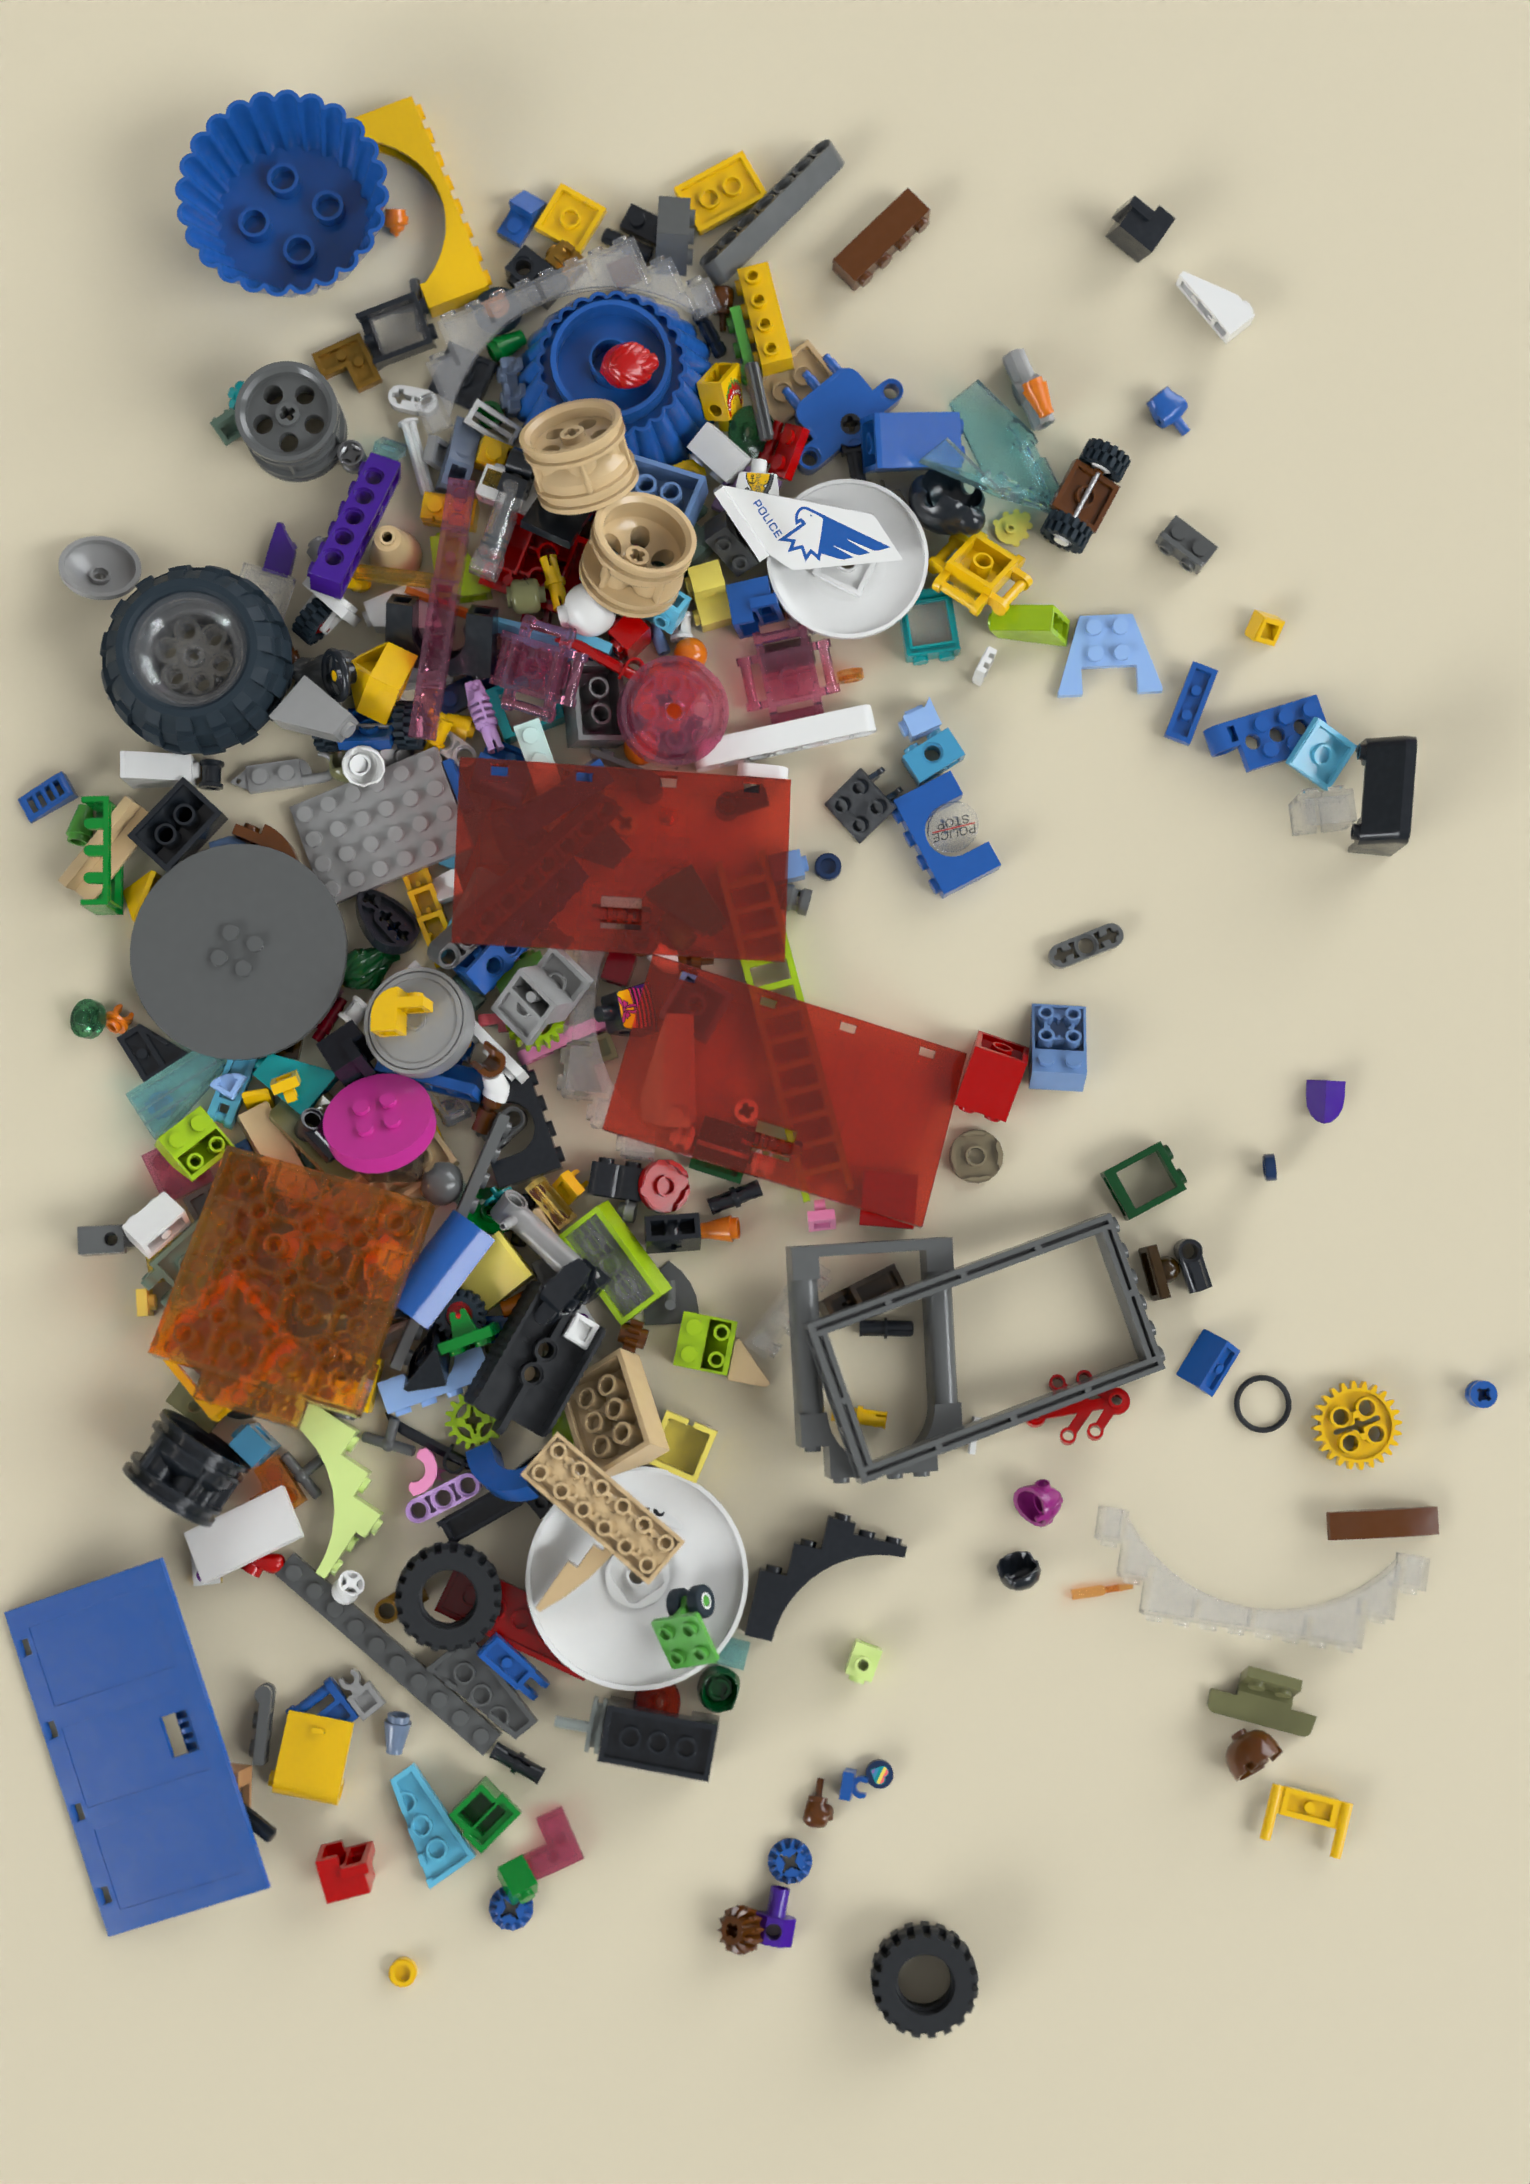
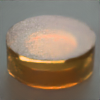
(850, 675)

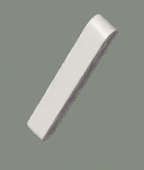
(789, 737)

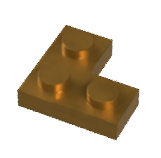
(349, 355)

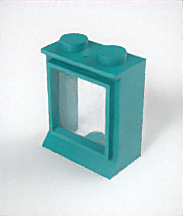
(930, 629)

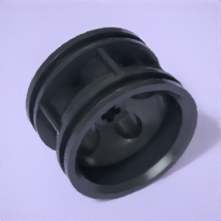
(187, 1468)

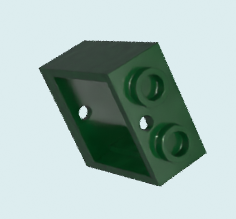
(1119, 1193)

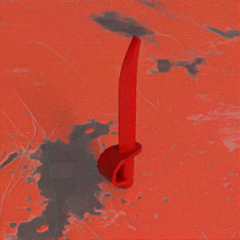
(605, 660)

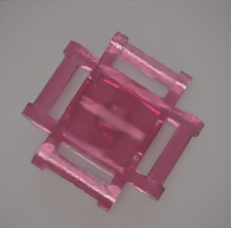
(538, 668)
(788, 674)

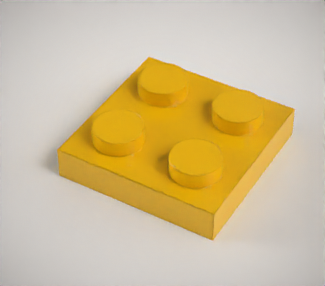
(570, 218)

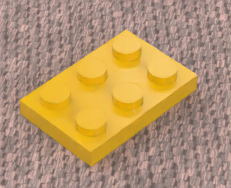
(722, 192)

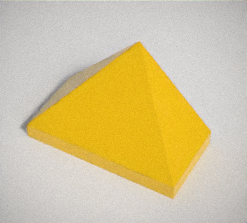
(137, 892)

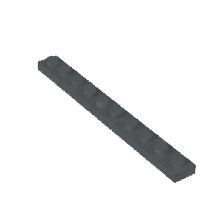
(467, 1204)
(390, 1655)

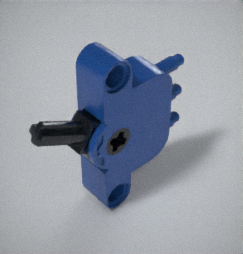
(830, 406)

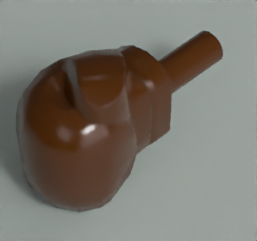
(725, 296)
(817, 1811)

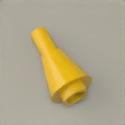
(463, 725)

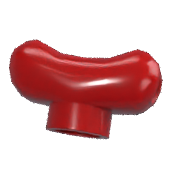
(270, 1563)

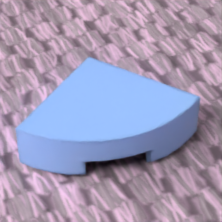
(229, 1084)

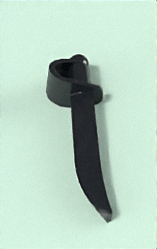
(435, 1446)

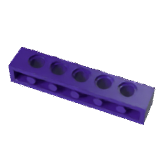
(354, 526)

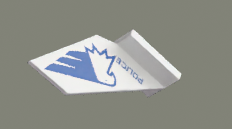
(805, 532)

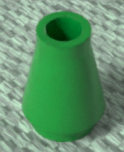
(505, 345)

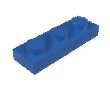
(1190, 703)

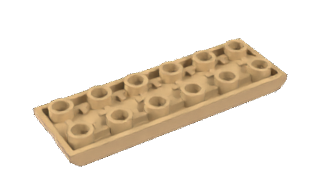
(602, 1508)

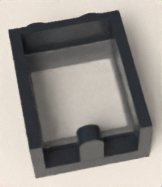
(397, 329)

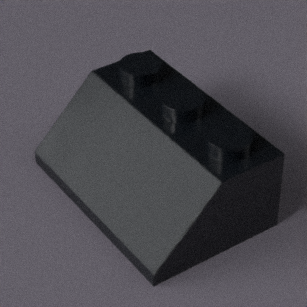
(177, 825)

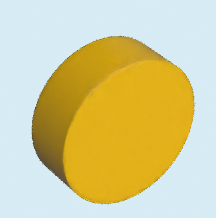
(403, 1972)

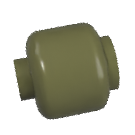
(525, 595)

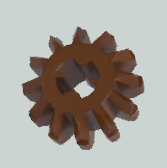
(740, 1929)

